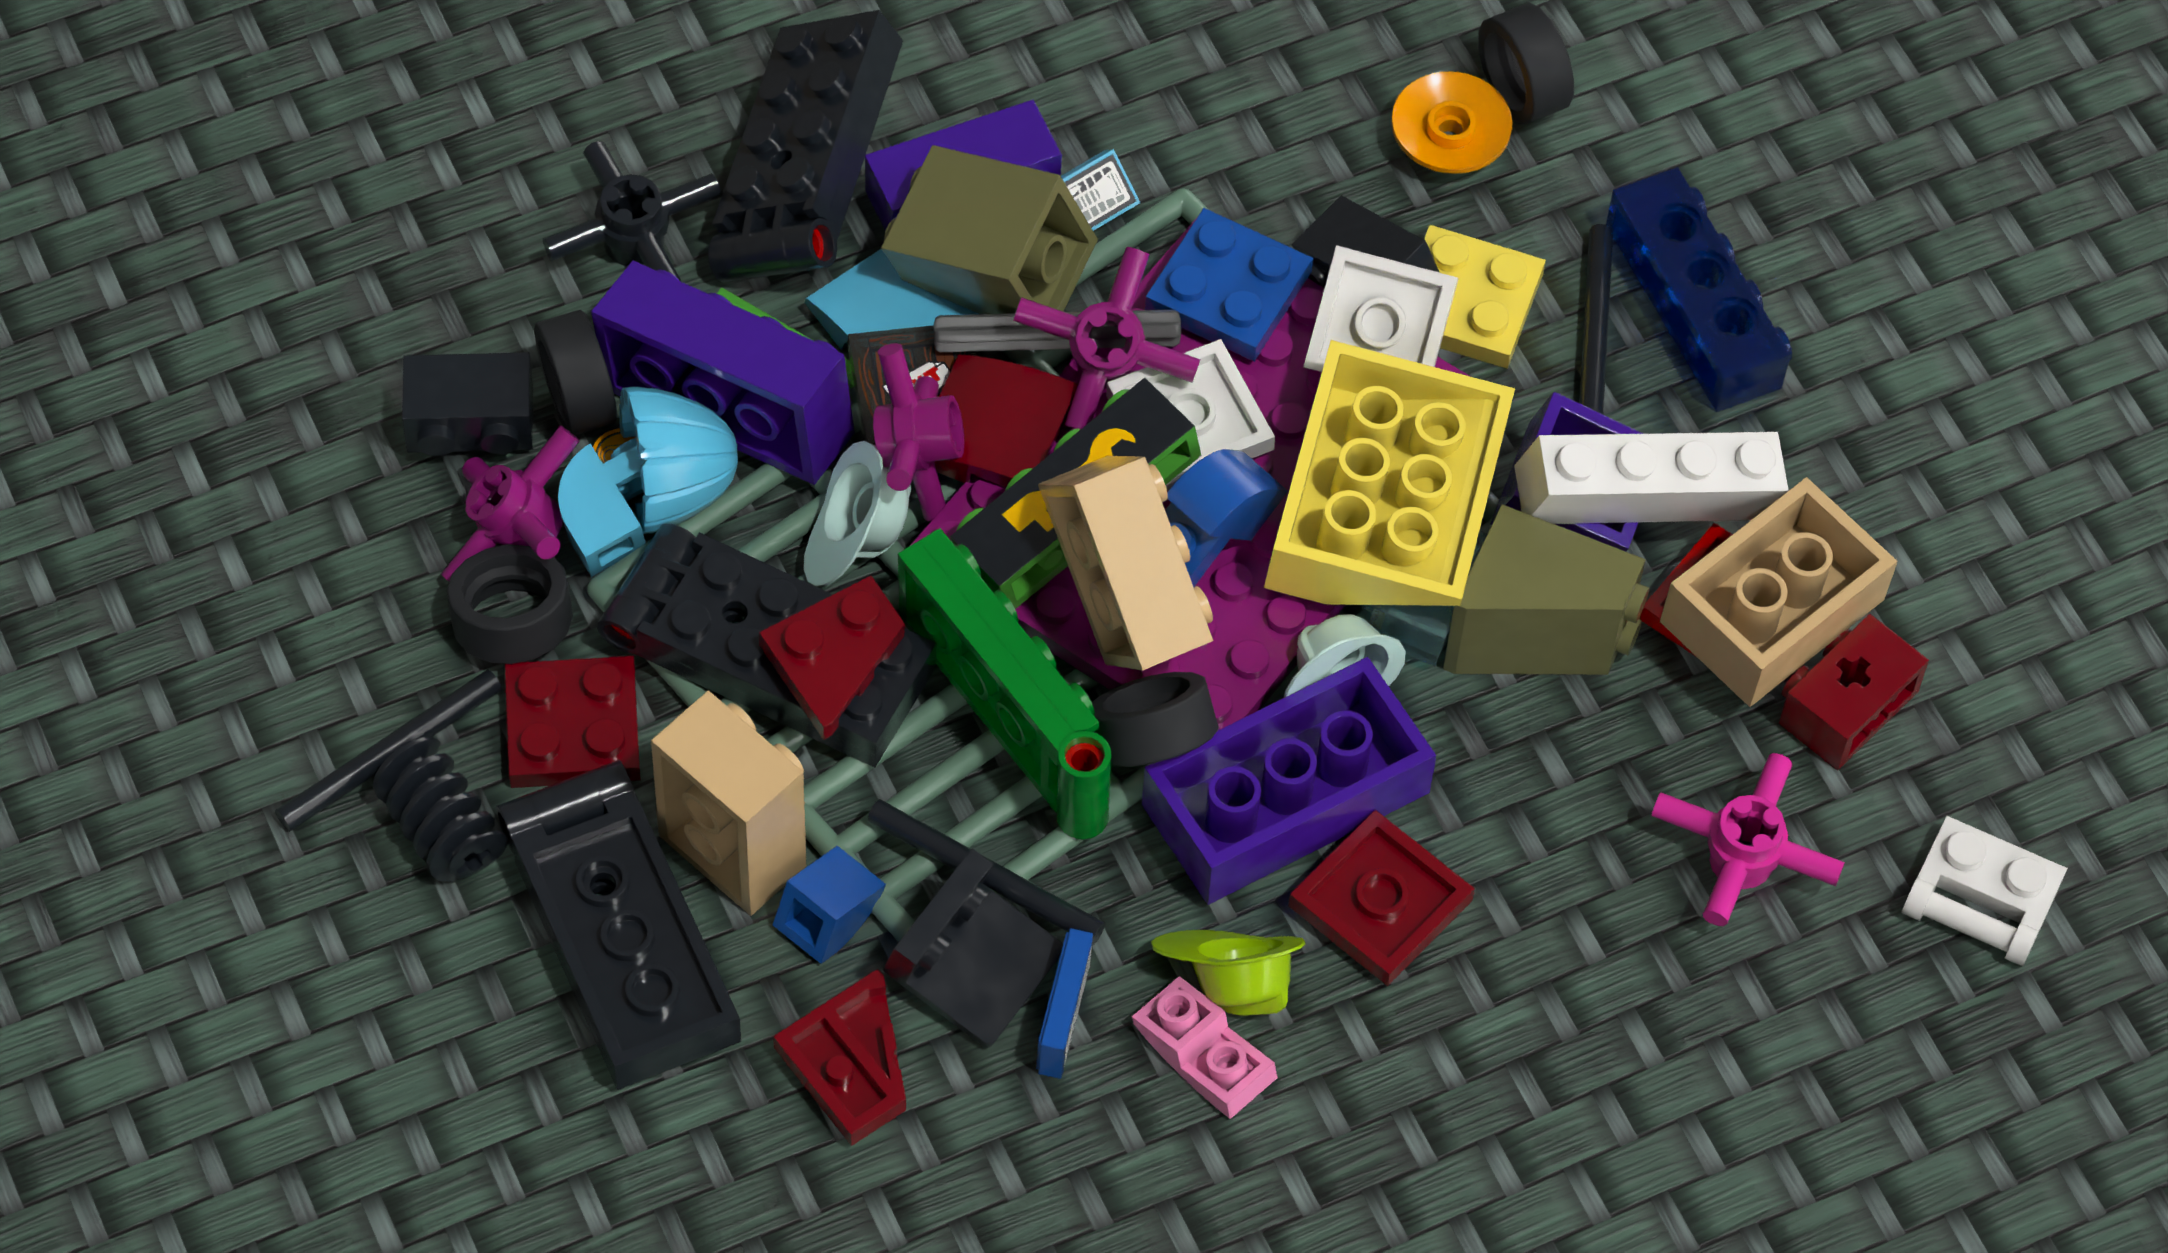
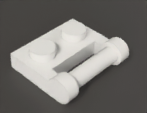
(1991, 876)

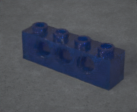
(1725, 365)

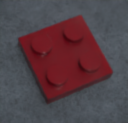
(570, 718)
(1381, 897)

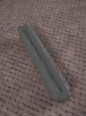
(1001, 333)

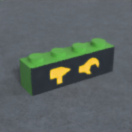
(1015, 533)

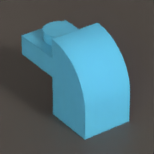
(596, 506)

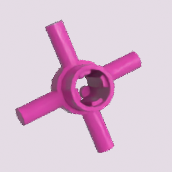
(1753, 820)

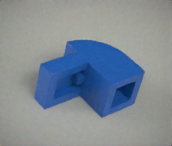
(1220, 501)

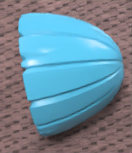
(684, 451)

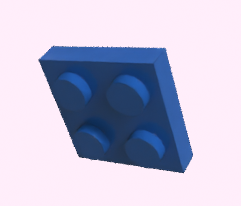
(1230, 283)

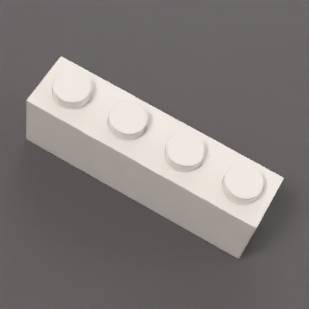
(1651, 477)

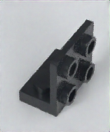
(973, 954)

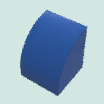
(827, 903)

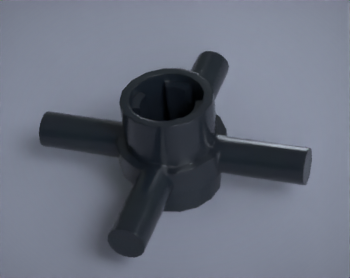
(630, 214)

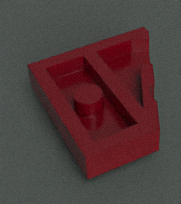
(833, 649)
(849, 1058)

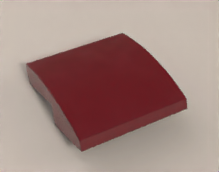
(1007, 417)

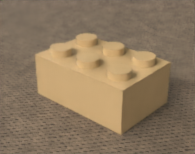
(1127, 561)
(1778, 591)
(730, 801)

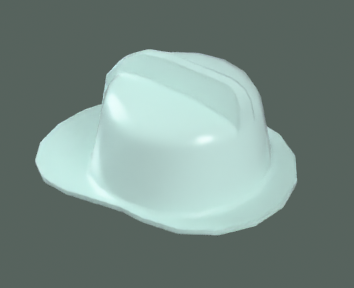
(857, 517)
(1340, 643)

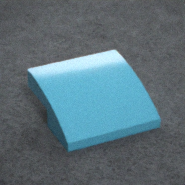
(875, 299)

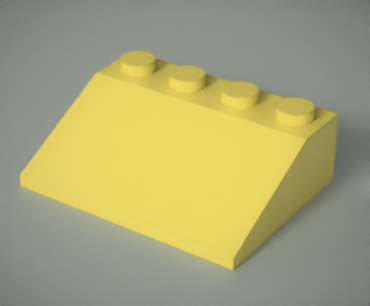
(1389, 483)

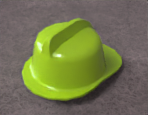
(1236, 969)

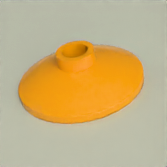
(1455, 105)

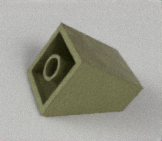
(989, 234)
(1545, 602)

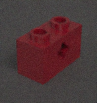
(1851, 690)

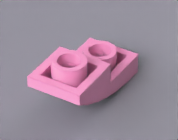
(1203, 1049)

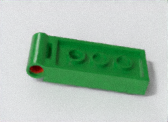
(1008, 680)

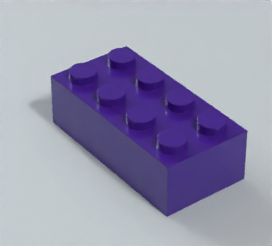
(767, 383)
(1288, 780)

